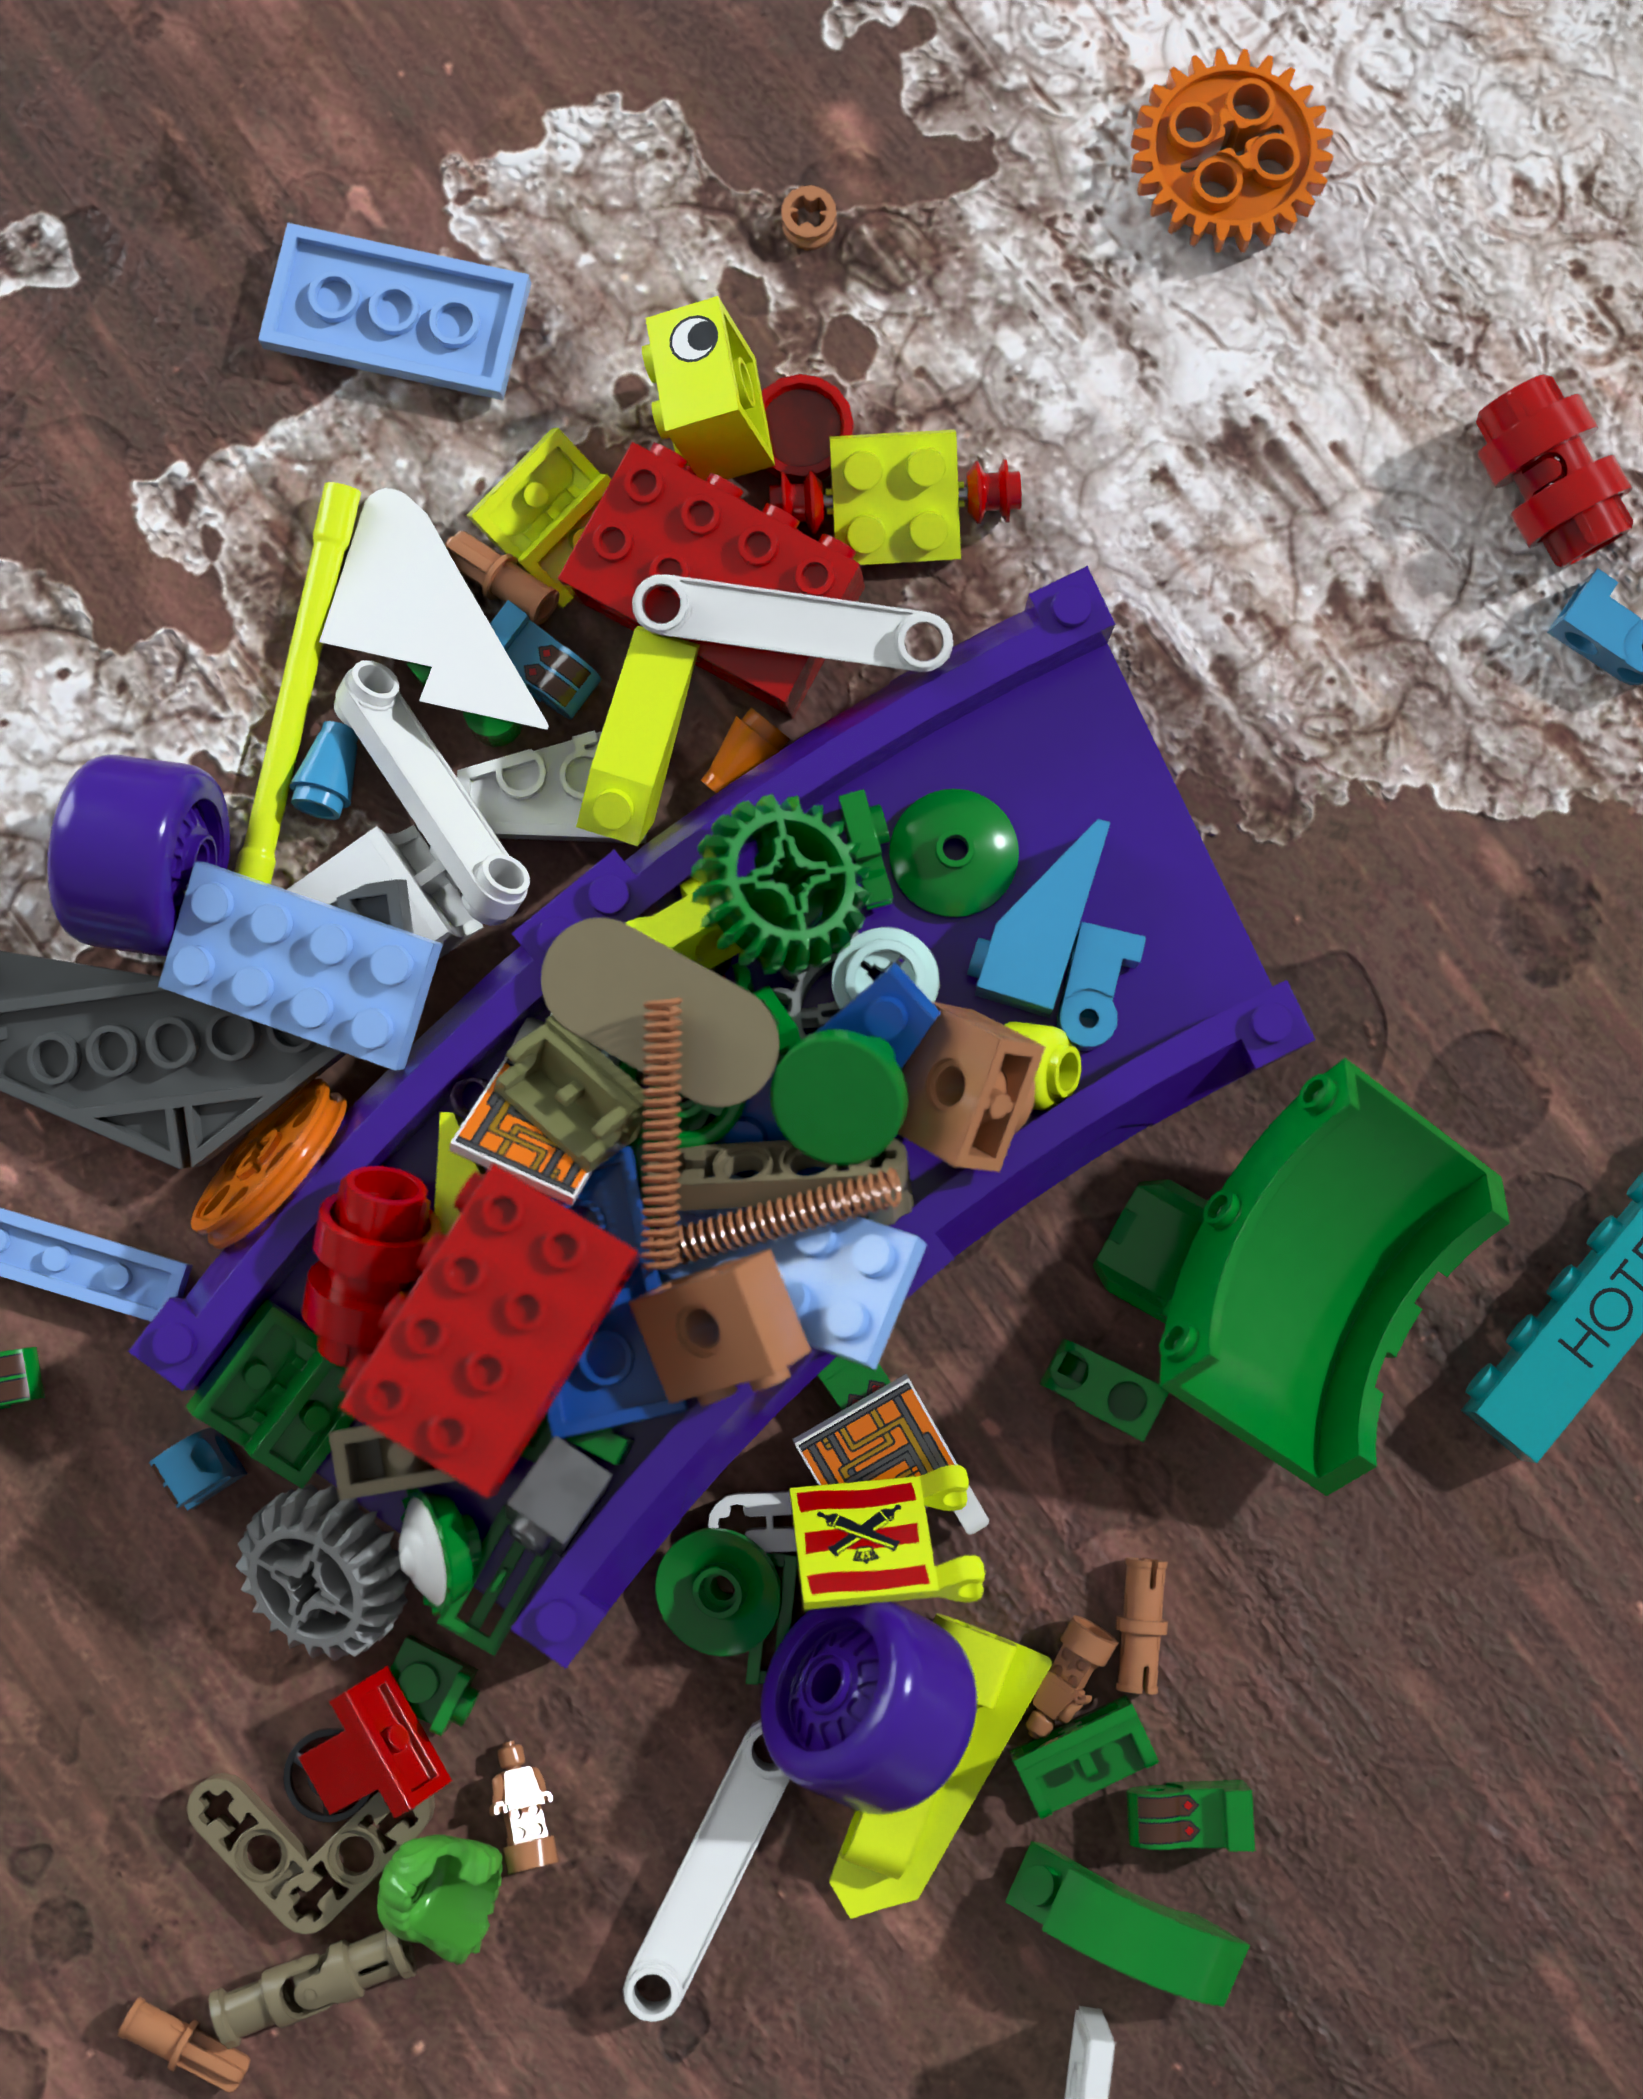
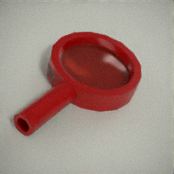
(800, 419)

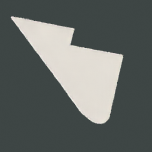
(412, 605)

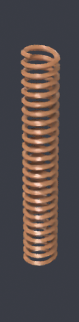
(665, 1022)
(773, 1215)

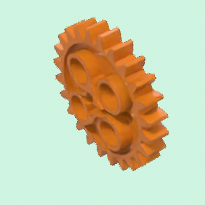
(1207, 104)

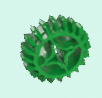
(780, 837)

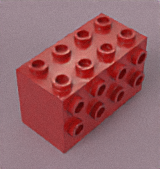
(676, 524)
(488, 1330)

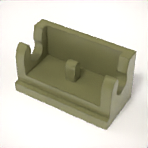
(573, 1094)

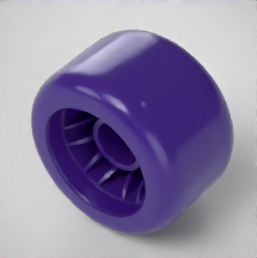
(129, 849)
(868, 1706)

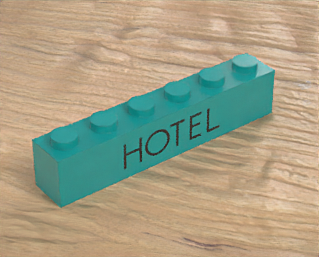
(1570, 1345)

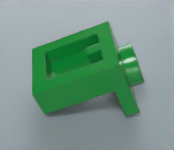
(435, 1684)

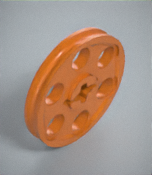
(268, 1164)

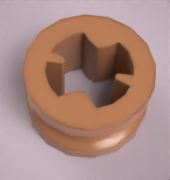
(806, 235)

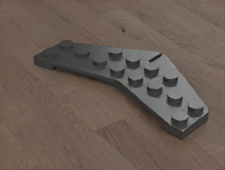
(132, 1055)

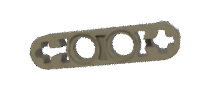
(777, 1177)

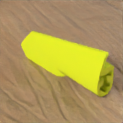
(895, 1854)

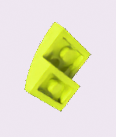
(542, 508)

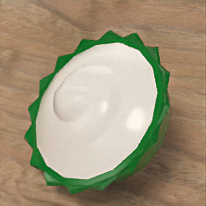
(438, 1548)

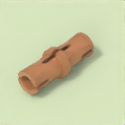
(1141, 1625)

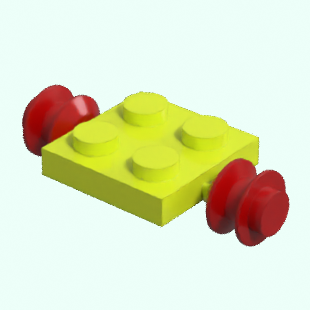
(899, 496)

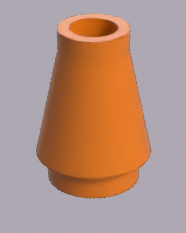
(744, 747)

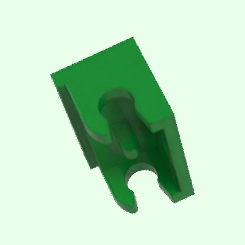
(1084, 1756)

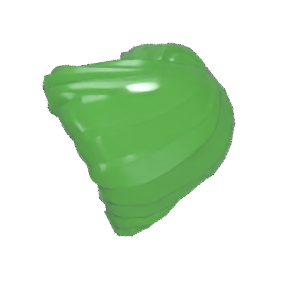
(441, 1894)

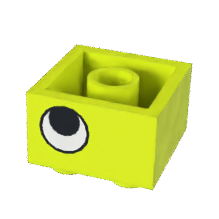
(707, 390)

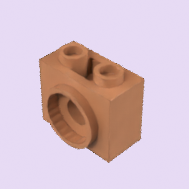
(969, 1088)
(721, 1329)

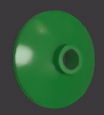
(947, 885)
(700, 1610)

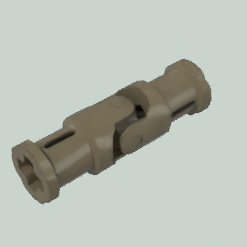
(319, 1983)

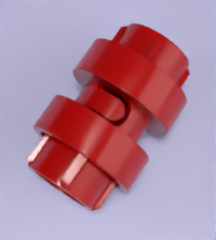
(1524, 439)
(366, 1255)

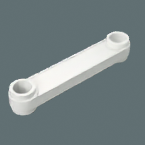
(792, 623)
(431, 793)
(706, 1878)

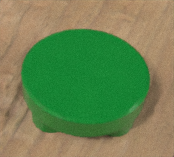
(839, 1096)

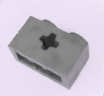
(555, 1498)

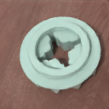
(879, 949)

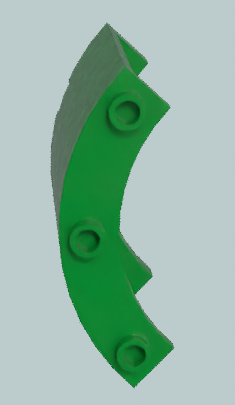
(1317, 1272)

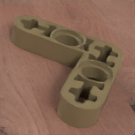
(297, 1863)

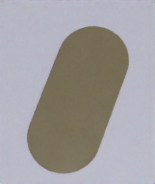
(606, 971)

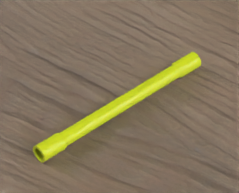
(331, 539)

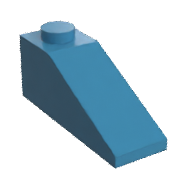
(1036, 936)

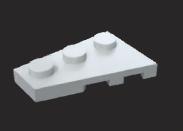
(536, 791)

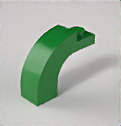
(1126, 1931)

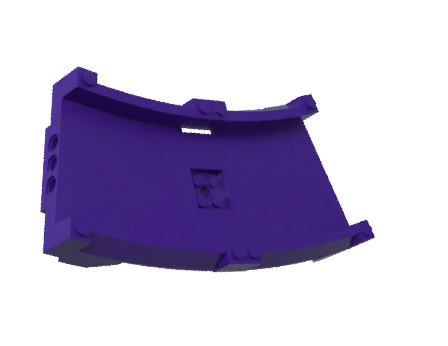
(1053, 740)

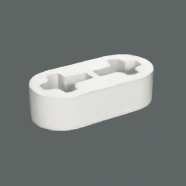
(756, 1505)

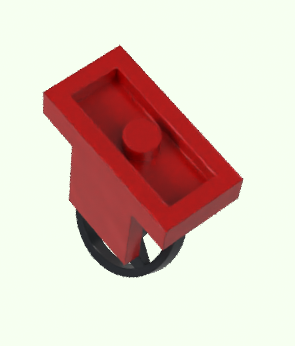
(376, 1750)

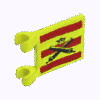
(875, 1543)

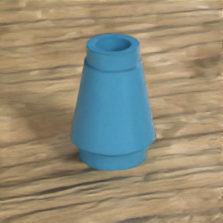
(327, 773)

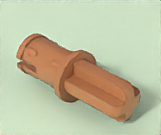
(502, 577)
(184, 2046)

